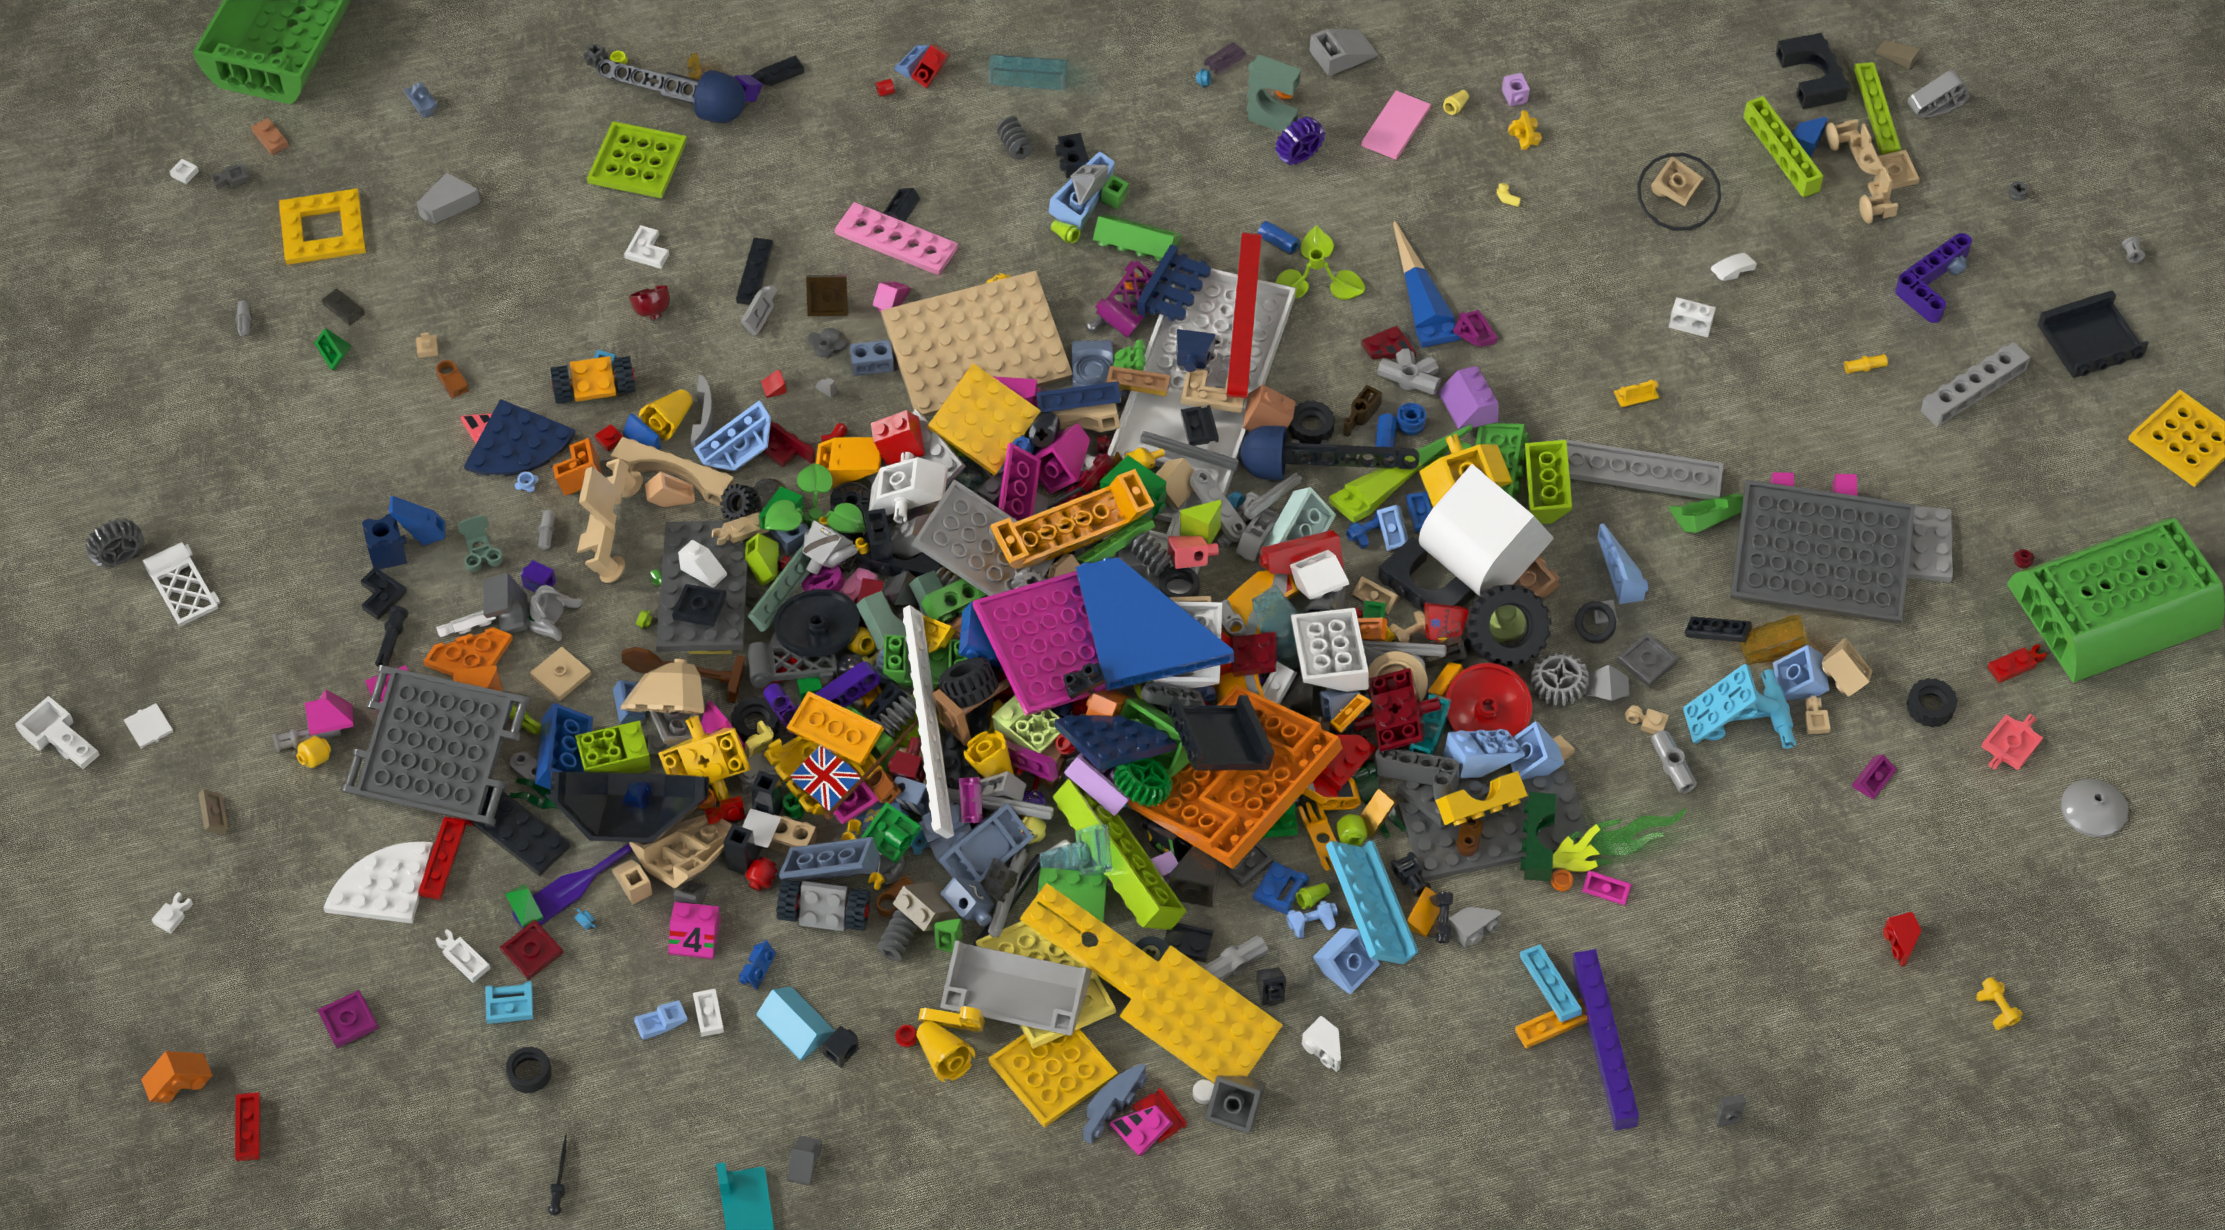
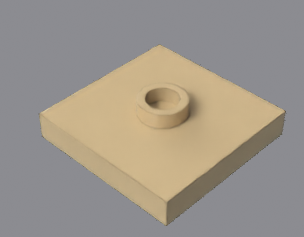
(560, 673)

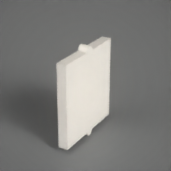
(148, 725)

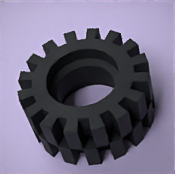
(731, 498)

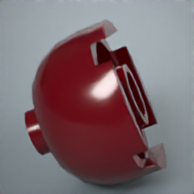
(650, 301)

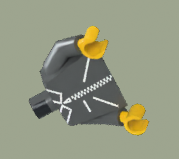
(887, 870)

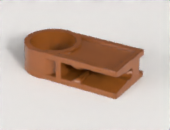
(454, 381)
(883, 786)
(891, 894)

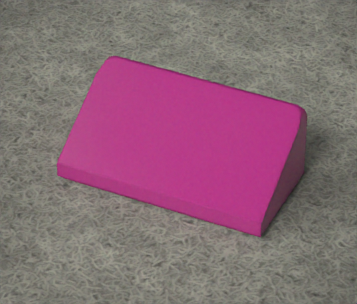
(1606, 887)

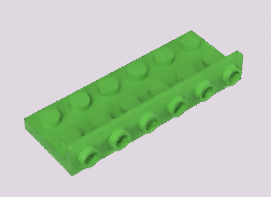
(1511, 442)

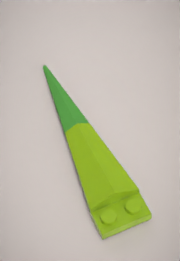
(1368, 492)

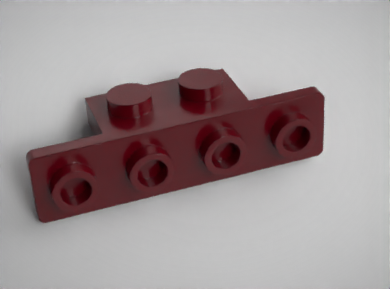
(785, 446)

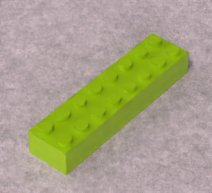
(1133, 871)

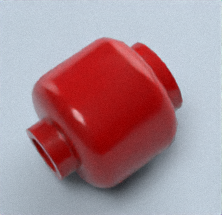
(761, 874)

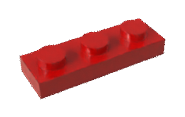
(247, 1126)

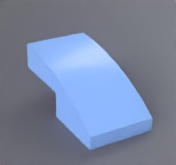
(660, 1021)

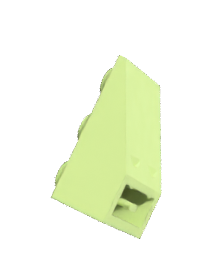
(1030, 731)

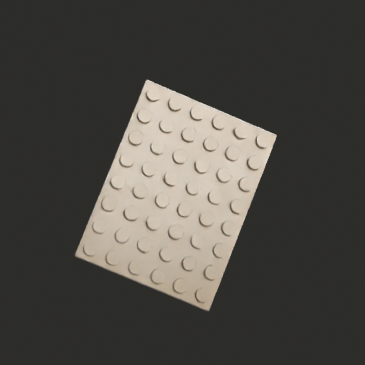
(994, 325)

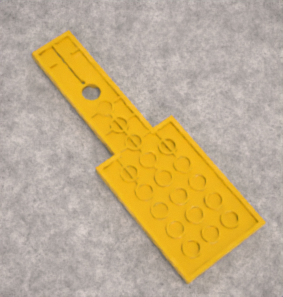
(1170, 999)

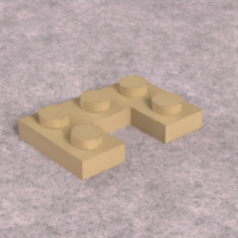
(1197, 394)

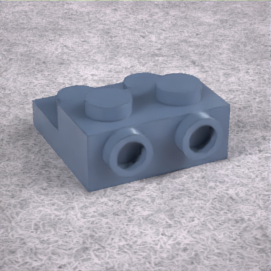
(939, 843)

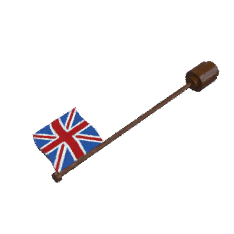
(833, 780)

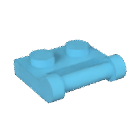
(509, 1008)

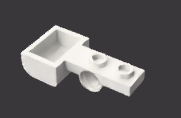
(51, 723)

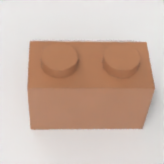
(1267, 408)

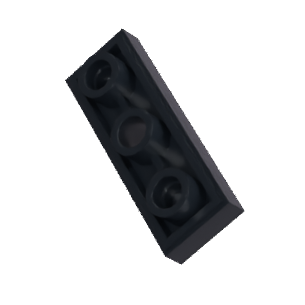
(1718, 629)

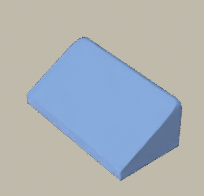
(1392, 527)

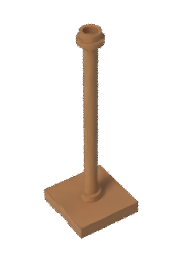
(954, 717)

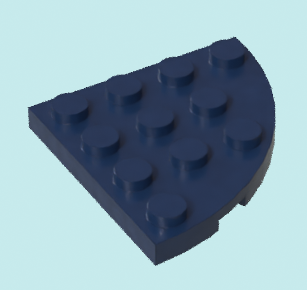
(517, 442)
(1113, 740)

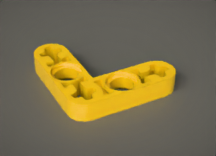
(968, 1019)

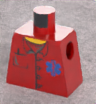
(1444, 621)

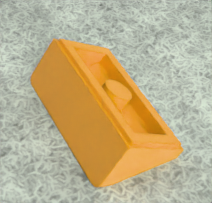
(1445, 678)
(1349, 713)
(1423, 914)

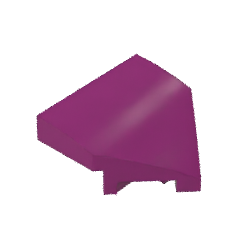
(1475, 329)

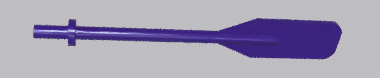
(571, 887)

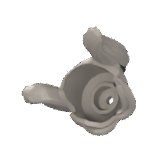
(546, 609)

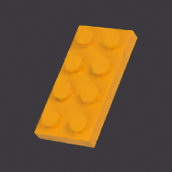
(835, 728)

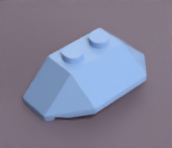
(737, 440)

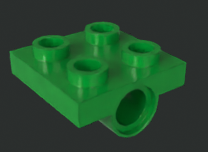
(892, 832)

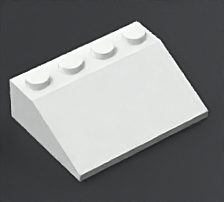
(1210, 616)
(1331, 649)

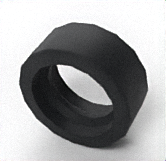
(1184, 574)
(1595, 638)
(536, 1083)

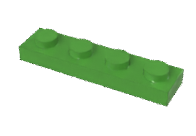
(1116, 541)

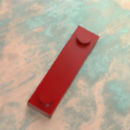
(442, 858)

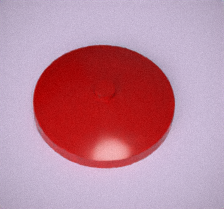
(1488, 700)

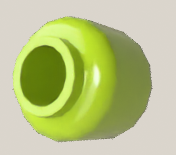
(1352, 830)

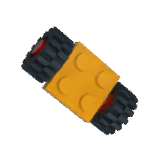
(592, 379)

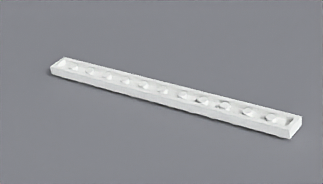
(928, 723)

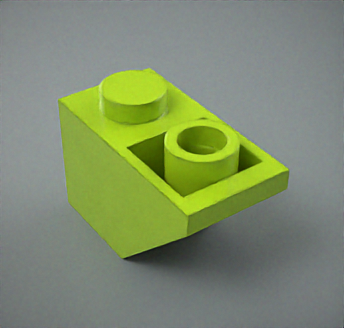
(762, 558)

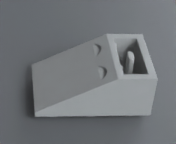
(1340, 49)

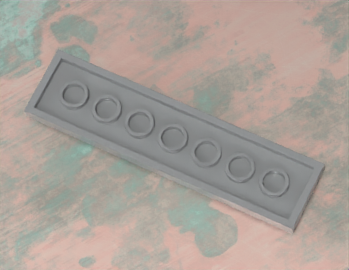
(1644, 470)

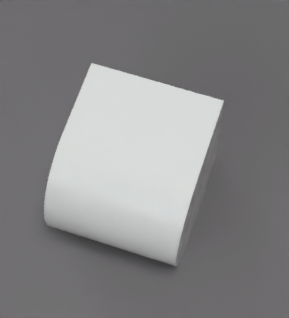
(1482, 533)

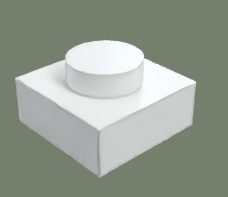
(184, 171)

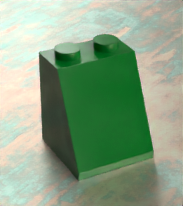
(1153, 483)

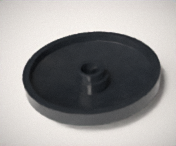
(817, 622)

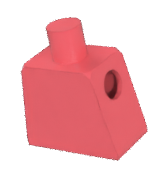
(1190, 551)

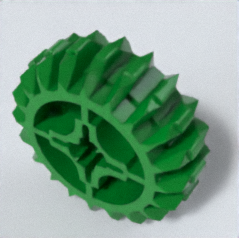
(1144, 781)

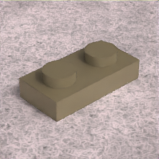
(213, 812)

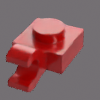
(729, 810)

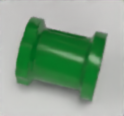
(790, 806)

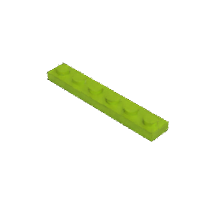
(1877, 108)

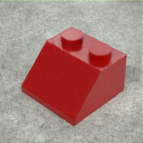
(898, 435)

